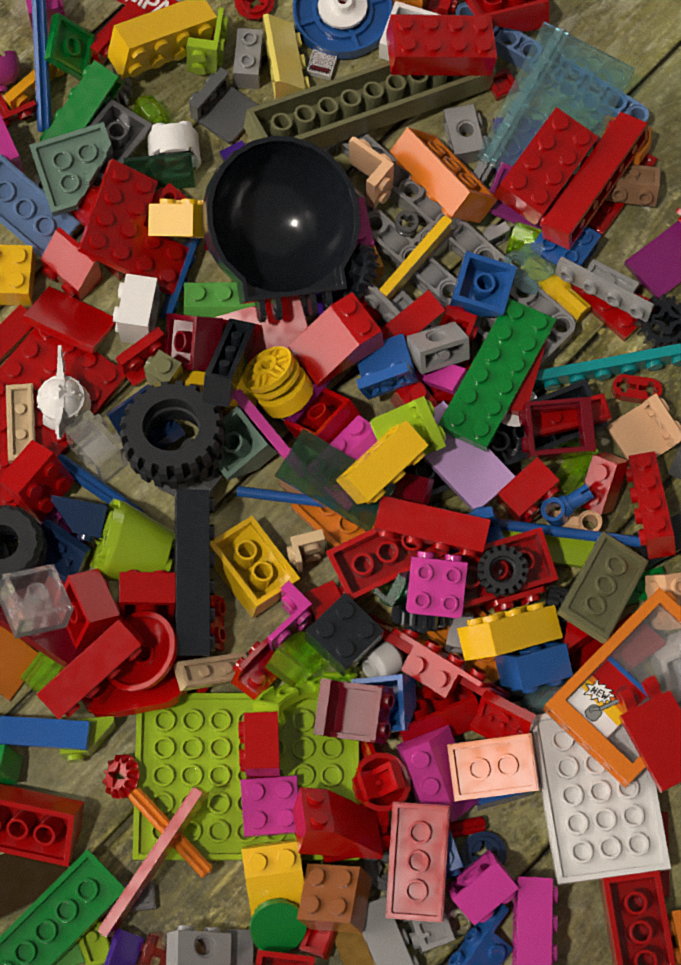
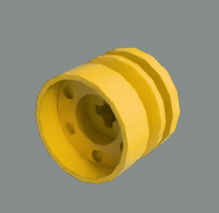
(278, 382)

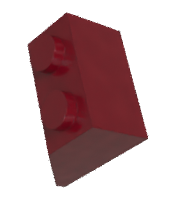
(192, 339)

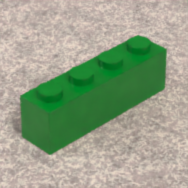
(85, 100)

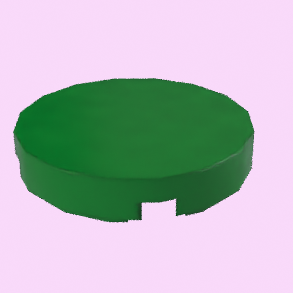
(276, 926)

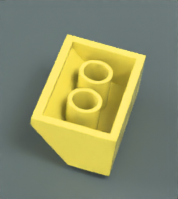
(284, 56)

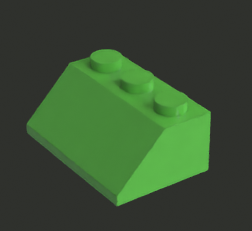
(212, 299)

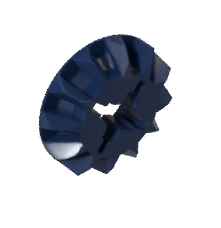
(474, 843)

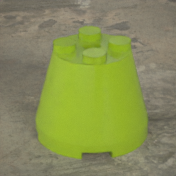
(131, 542)

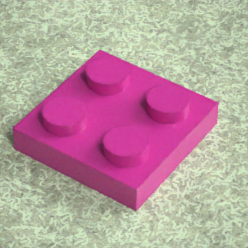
(268, 806)

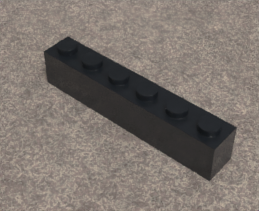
(192, 573)

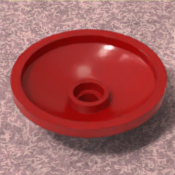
(159, 644)

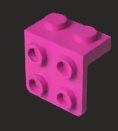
(436, 585)

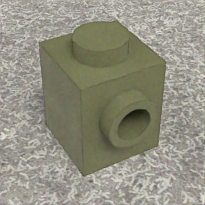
(162, 369)

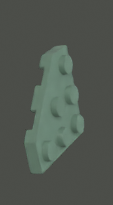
(70, 165)

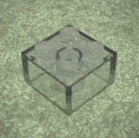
(96, 446)
(34, 601)

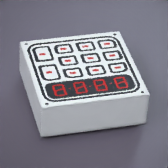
(321, 65)

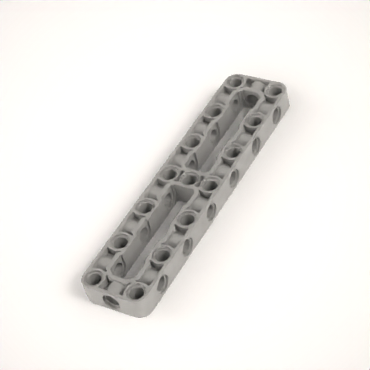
(462, 238)

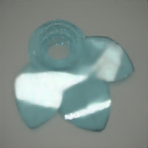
(532, 267)

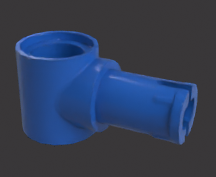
(567, 504)

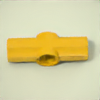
(564, 295)

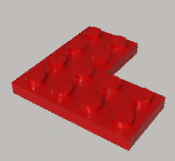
(117, 230)

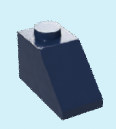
(81, 516)

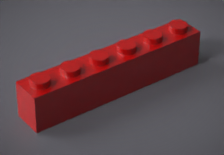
(594, 180)

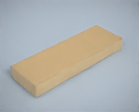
(19, 418)
(206, 671)

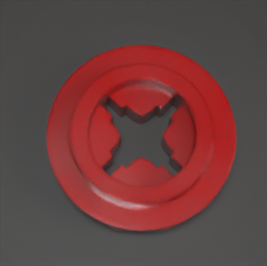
(244, 8)
(127, 767)

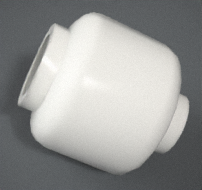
(383, 660)

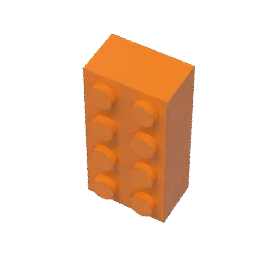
(442, 176)

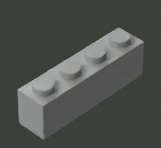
(383, 937)

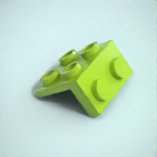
(206, 55)
(420, 416)

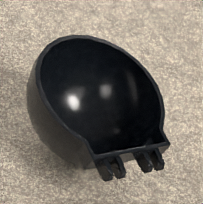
(281, 222)

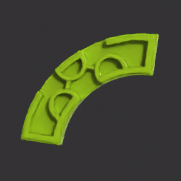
(283, 696)

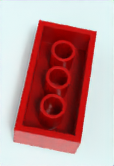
(441, 45)
(545, 166)
(372, 562)
(539, 564)
(637, 919)

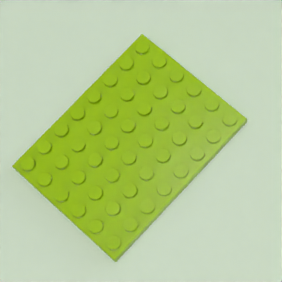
(200, 746)

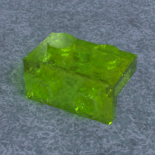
(573, 472)

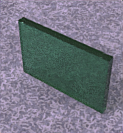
(165, 169)

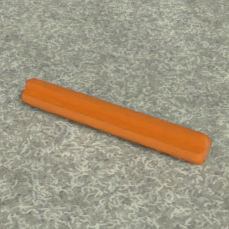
(160, 822)

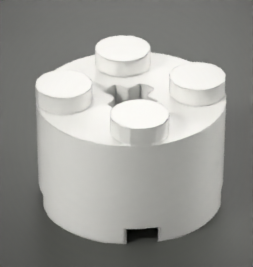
(174, 139)

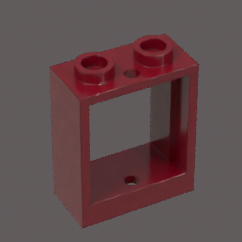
(585, 426)

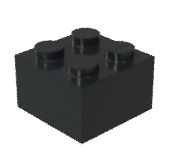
(344, 635)

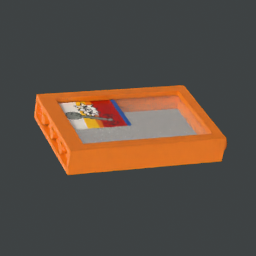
(588, 701)

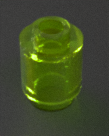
(150, 110)

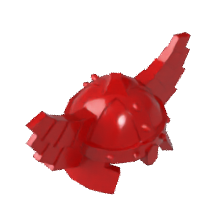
(383, 805)

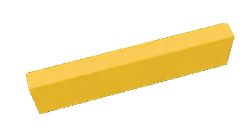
(416, 258)

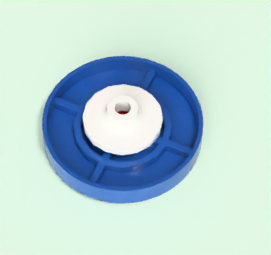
(341, 26)

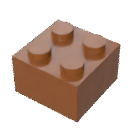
(334, 898)

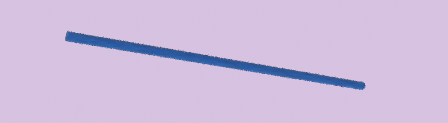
(508, 525)

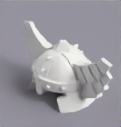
(62, 399)

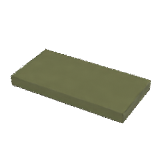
(602, 587)

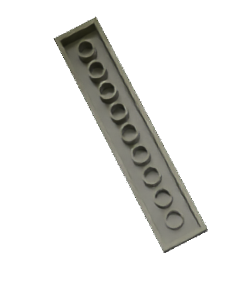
(357, 104)

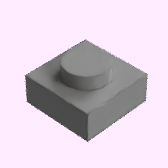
(497, 234)

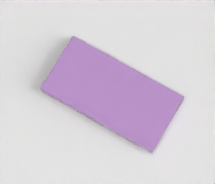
(468, 470)

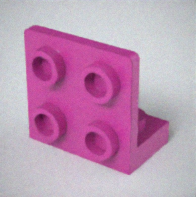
(300, 613)

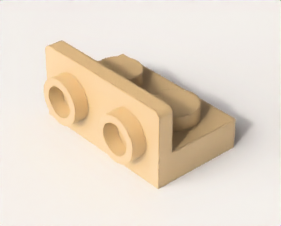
(305, 547)

